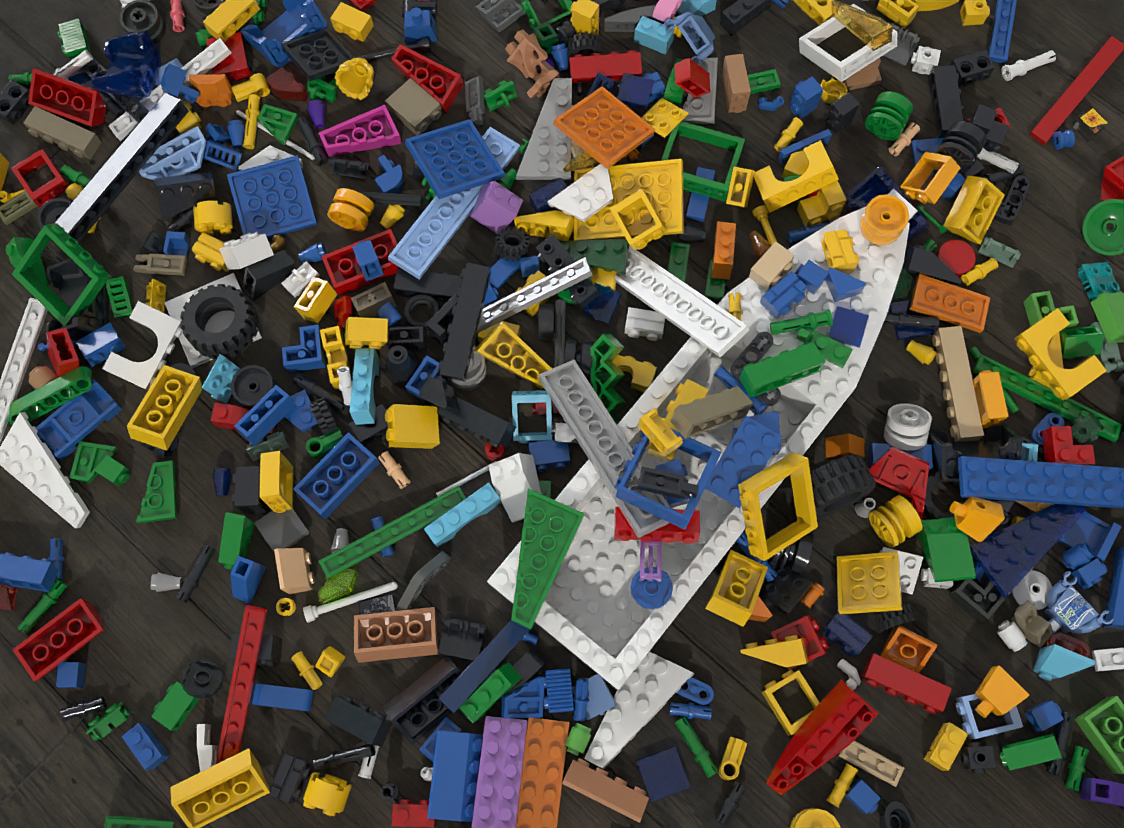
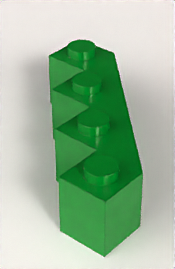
(605, 373)

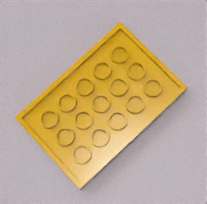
(661, 183)

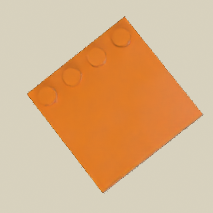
(604, 127)

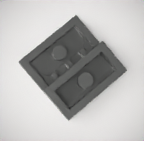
(500, 12)
(282, 529)

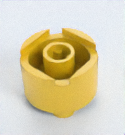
(213, 218)
(326, 793)

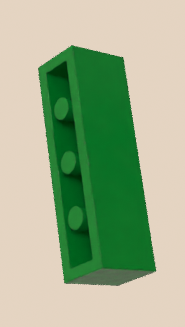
(781, 369)

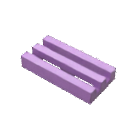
(650, 576)

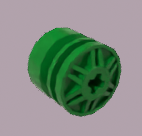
(889, 115)

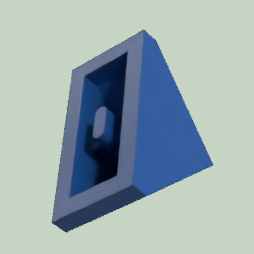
(842, 285)

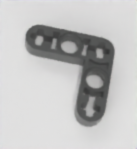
(419, 580)

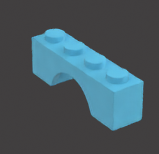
(362, 396)
(452, 521)

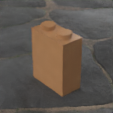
(735, 83)

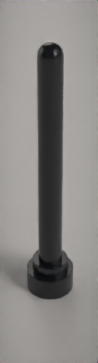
(422, 45)

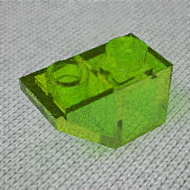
(337, 586)

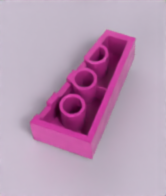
(361, 133)

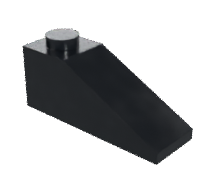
(924, 262)

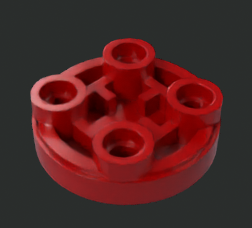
(957, 256)

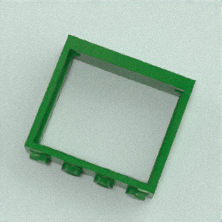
(698, 184)
(45, 294)

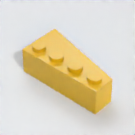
(511, 353)

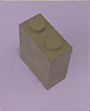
(414, 107)

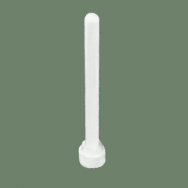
(312, 612)

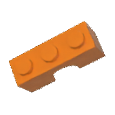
(723, 250)

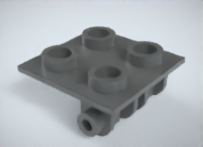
(905, 46)

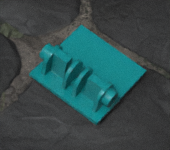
(1100, 279)

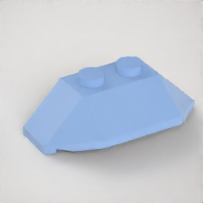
(177, 156)

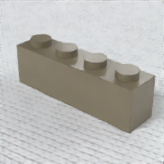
(62, 132)
(711, 412)

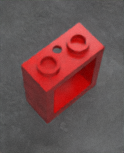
(48, 191)

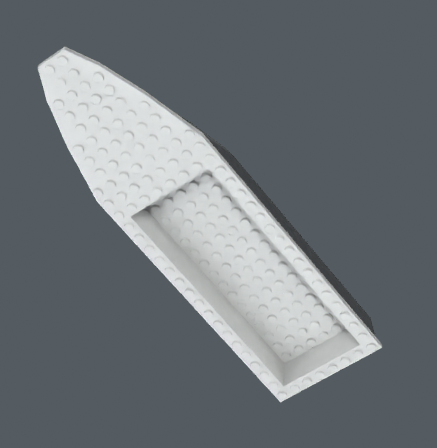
(591, 596)

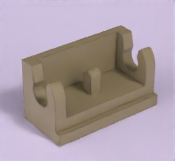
(372, 300)

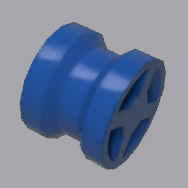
(1063, 139)

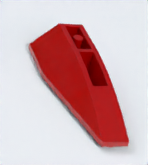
(822, 736)

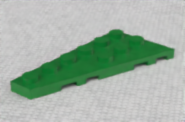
(544, 545)

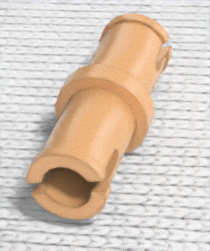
(904, 139)
(394, 470)

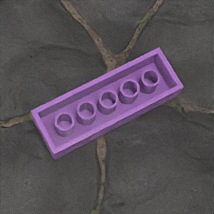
(500, 773)

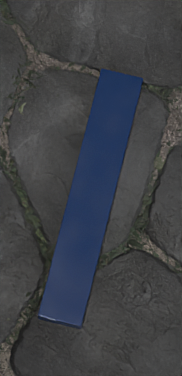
(483, 665)

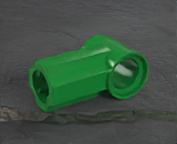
(326, 442)

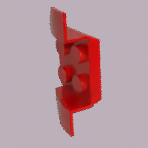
(1113, 181)

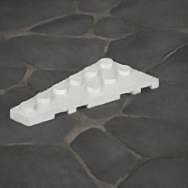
(39, 471)
(637, 703)

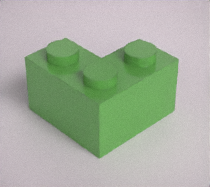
(1041, 304)

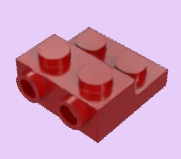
(806, 629)

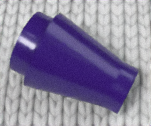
(317, 113)

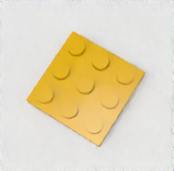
(869, 583)

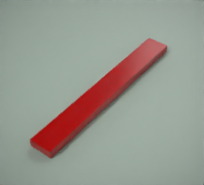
(1077, 90)
(242, 682)

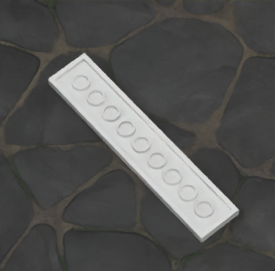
(681, 304)

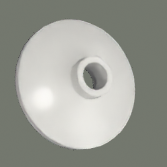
(1024, 589)

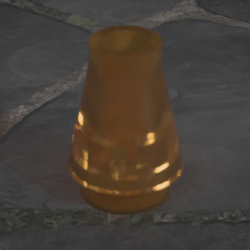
(759, 243)

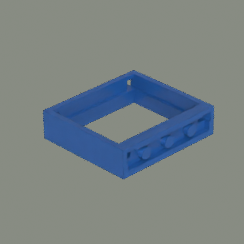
(689, 446)

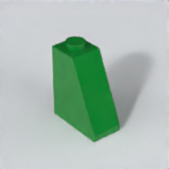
(235, 539)

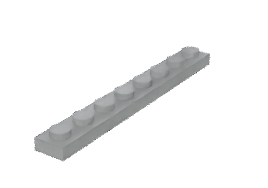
(534, 293)

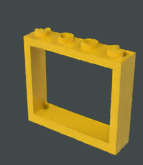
(798, 468)

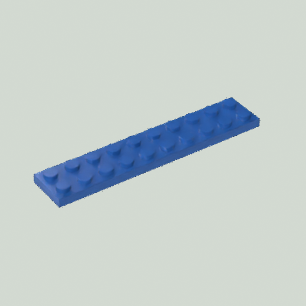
(1041, 482)

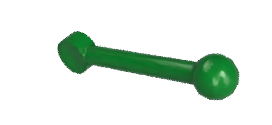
(942, 229)

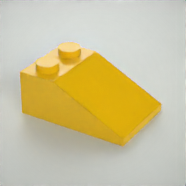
(737, 588)

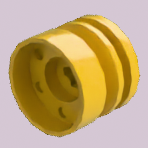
(895, 521)

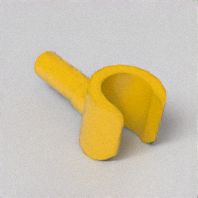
(7, 196)

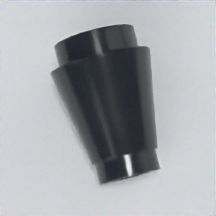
(692, 233)

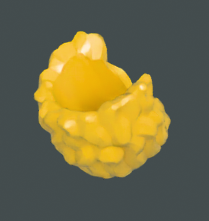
(355, 78)

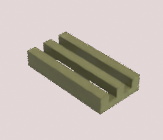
(17, 209)

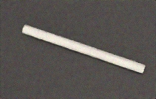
(464, 480)

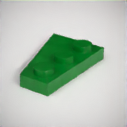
(160, 497)

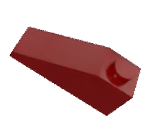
(228, 415)

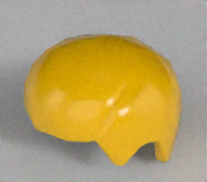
(833, 90)

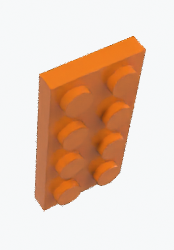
(950, 303)

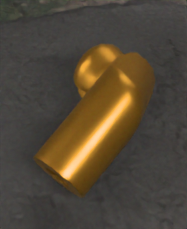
(278, 243)

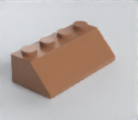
(395, 634)
(606, 790)

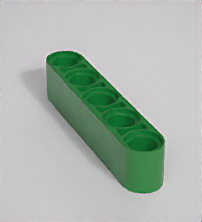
(52, 394)

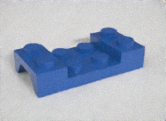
(77, 419)

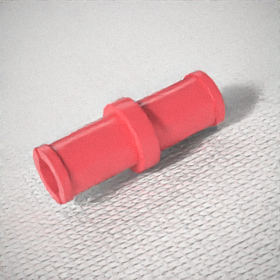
(177, 15)

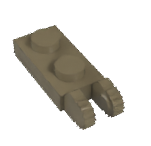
(161, 264)

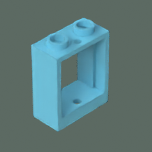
(531, 397)

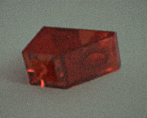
(285, 87)

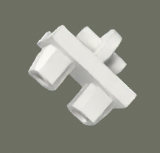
(300, 279)

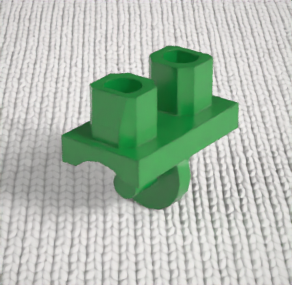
(322, 89)
(500, 96)

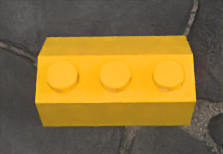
(974, 209)

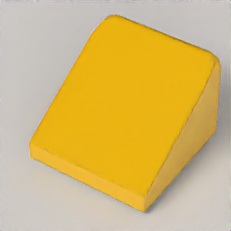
(330, 661)

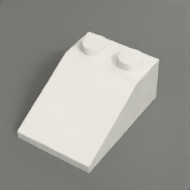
(511, 481)

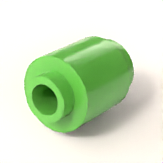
(578, 739)

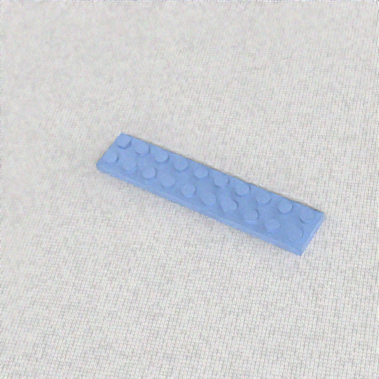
(445, 216)

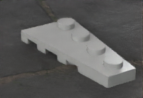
(702, 109)

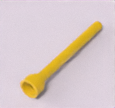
(761, 214)

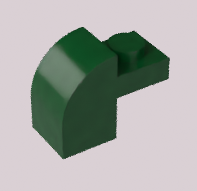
(547, 37)

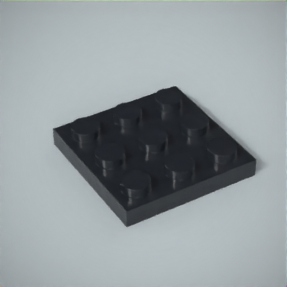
(316, 53)

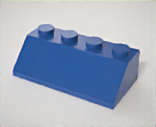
(455, 776)

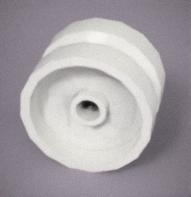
(907, 426)

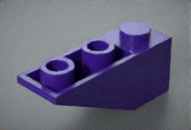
(1102, 791)

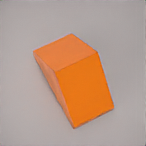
(844, 445)

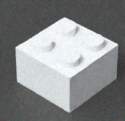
(246, 250)

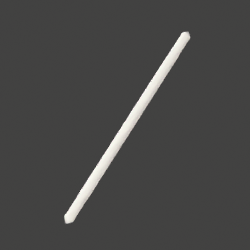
(288, 142)

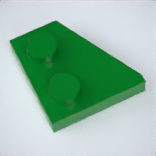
(278, 122)
(87, 460)

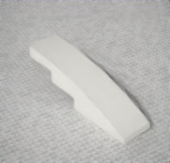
(206, 753)

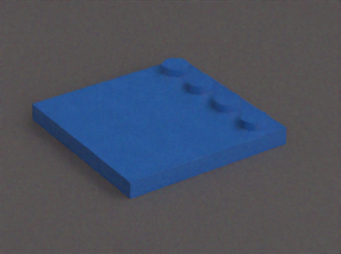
(454, 158)
(272, 198)

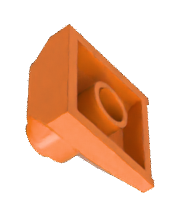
(213, 90)

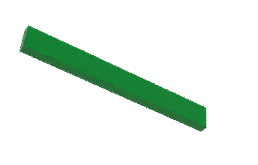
(1045, 396)
(390, 533)

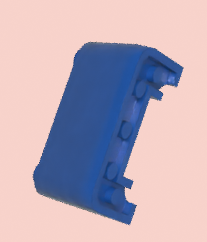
(299, 20)

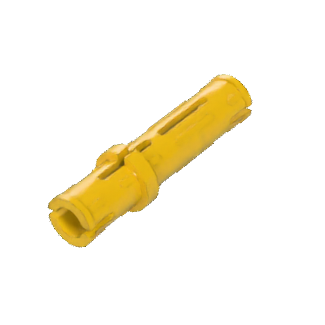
(251, 122)

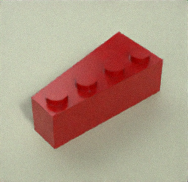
(432, 77)

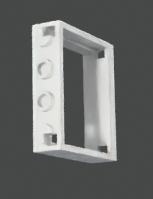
(850, 65)

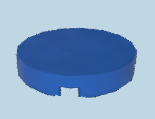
(651, 593)

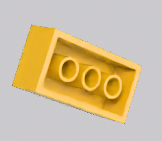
(164, 407)

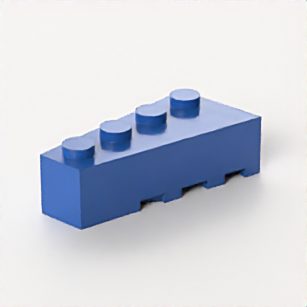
(1116, 589)

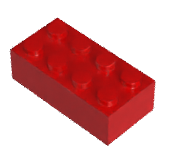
(345, 269)

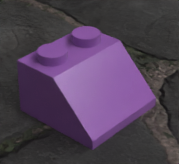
(495, 207)

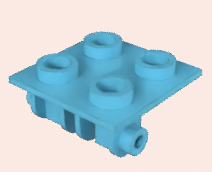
(220, 378)

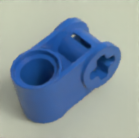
(389, 312)

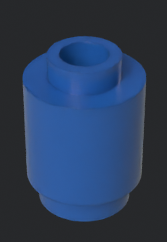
(1077, 556)

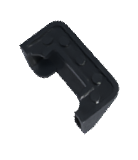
(71, 283)
(998, 443)

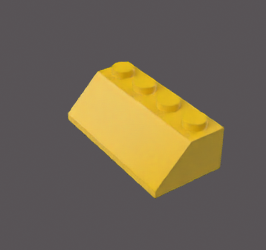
(219, 790)

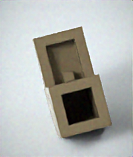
(1033, 626)

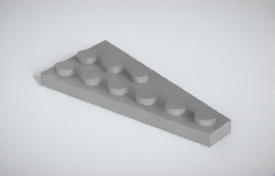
(549, 147)

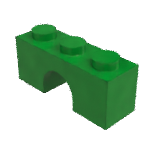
(490, 691)

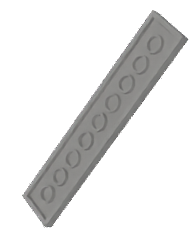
(599, 439)

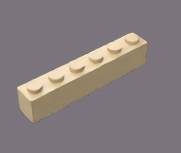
(957, 384)

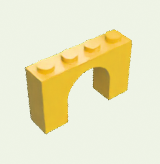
(818, 175)
(1063, 381)

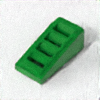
(115, 286)

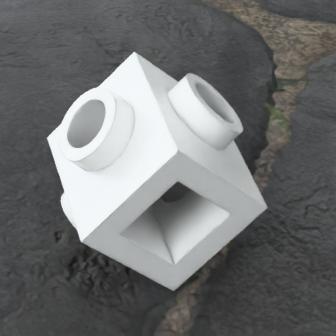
(925, 60)

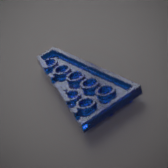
(1020, 547)

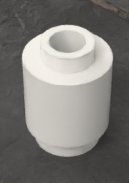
(1012, 635)

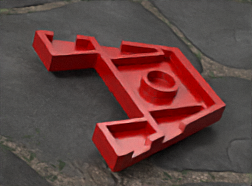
(903, 474)

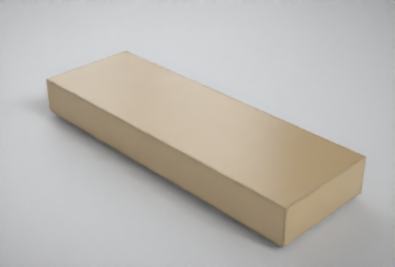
(872, 763)

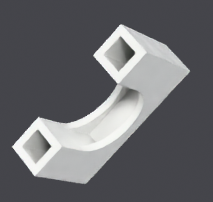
(145, 372)

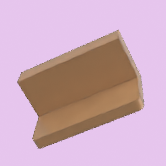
(865, 77)

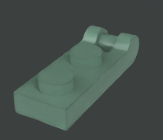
(1109, 351)

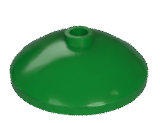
(1094, 227)

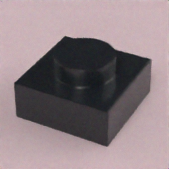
(154, 243)

